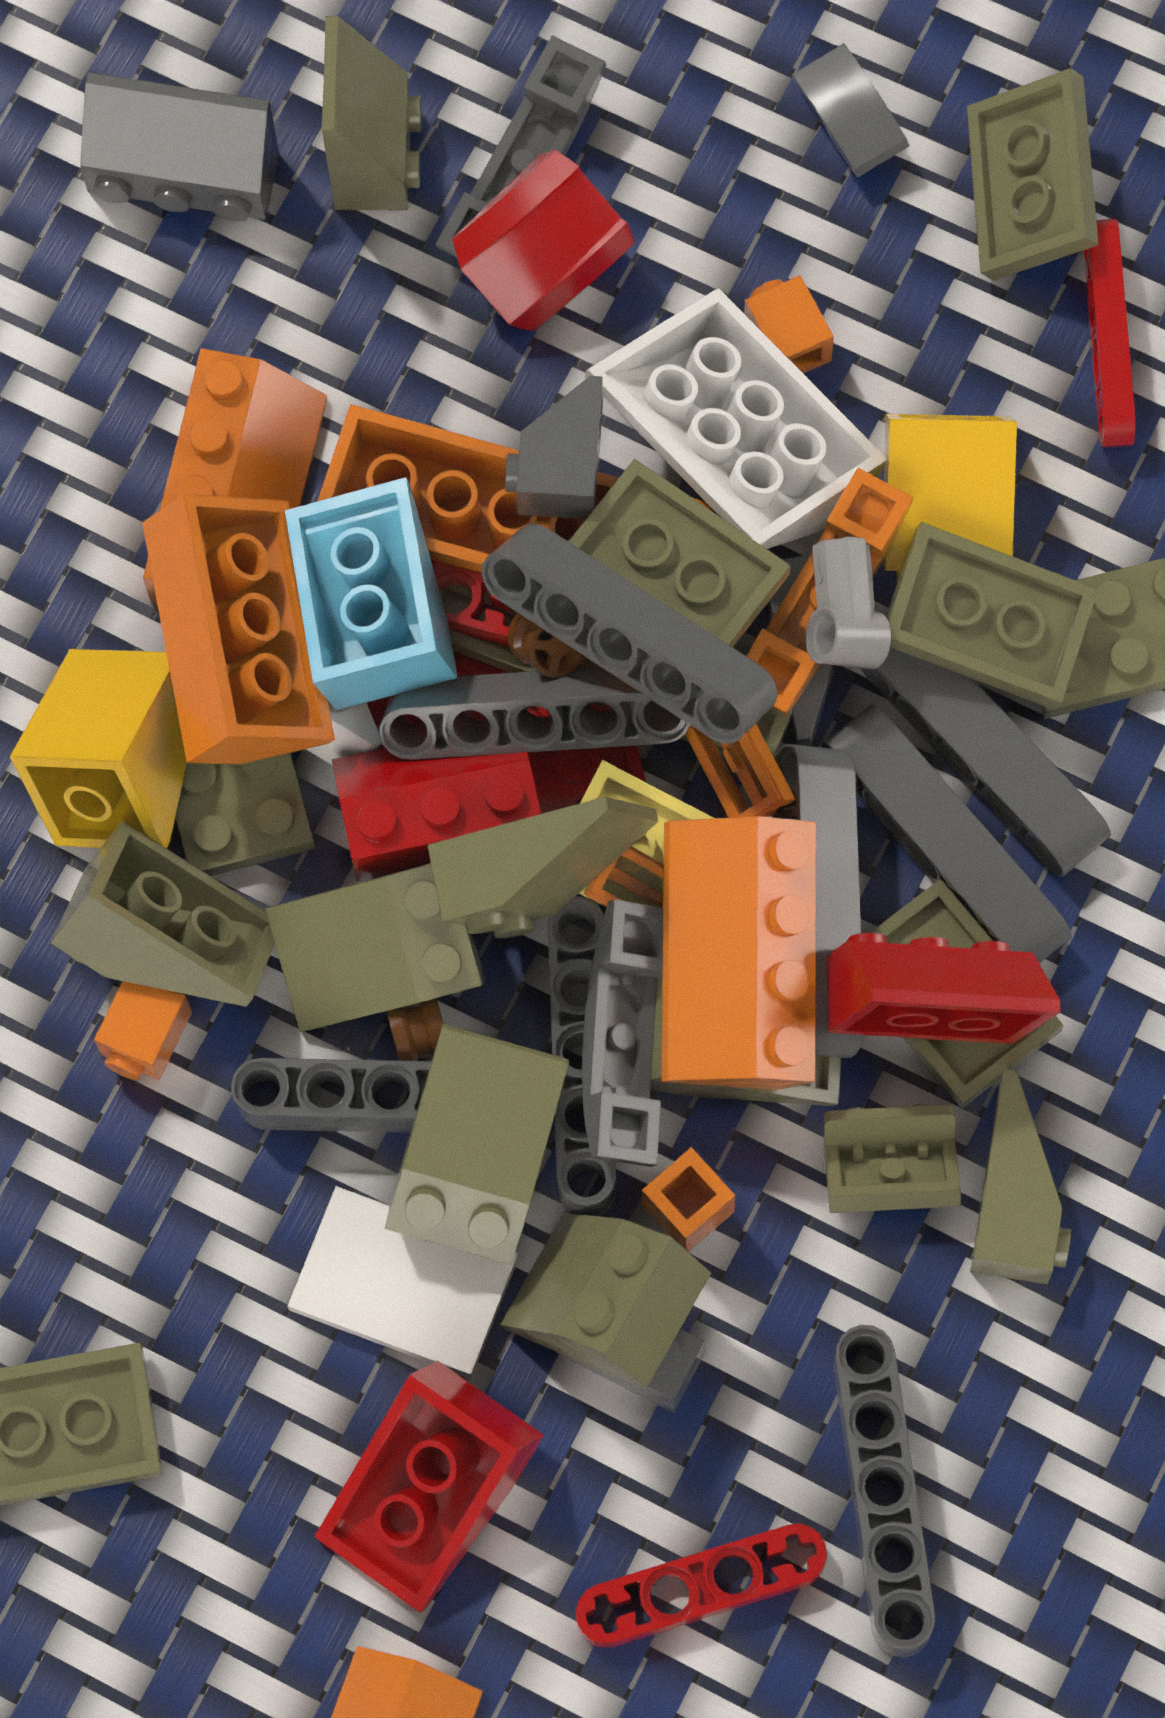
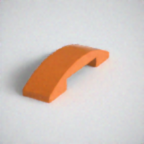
(865, 511)

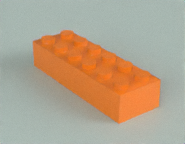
(452, 480)

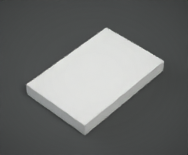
(399, 1287)

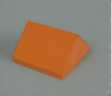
(402, 1688)

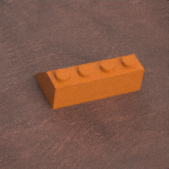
(244, 434)
(234, 629)
(739, 952)

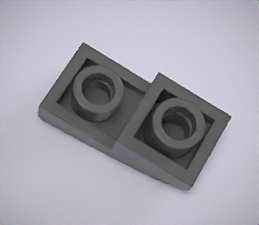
(851, 110)

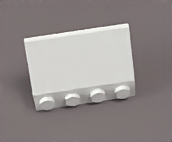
(737, 421)

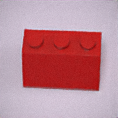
(404, 805)
(936, 990)

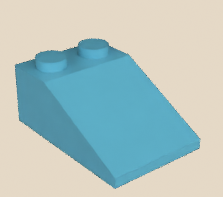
(369, 595)

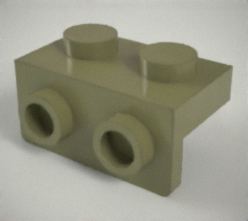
(891, 1158)

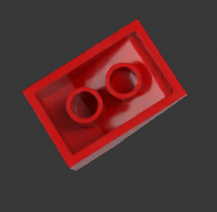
(427, 1484)

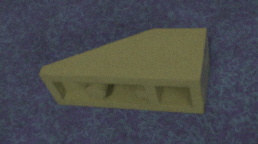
(1019, 1201)

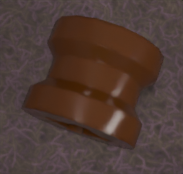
(545, 655)
(416, 1030)

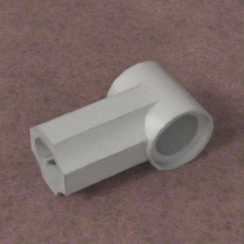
(845, 623)

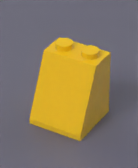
(958, 477)
(105, 748)

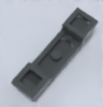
(546, 120)
(619, 1035)

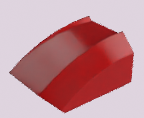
(541, 241)

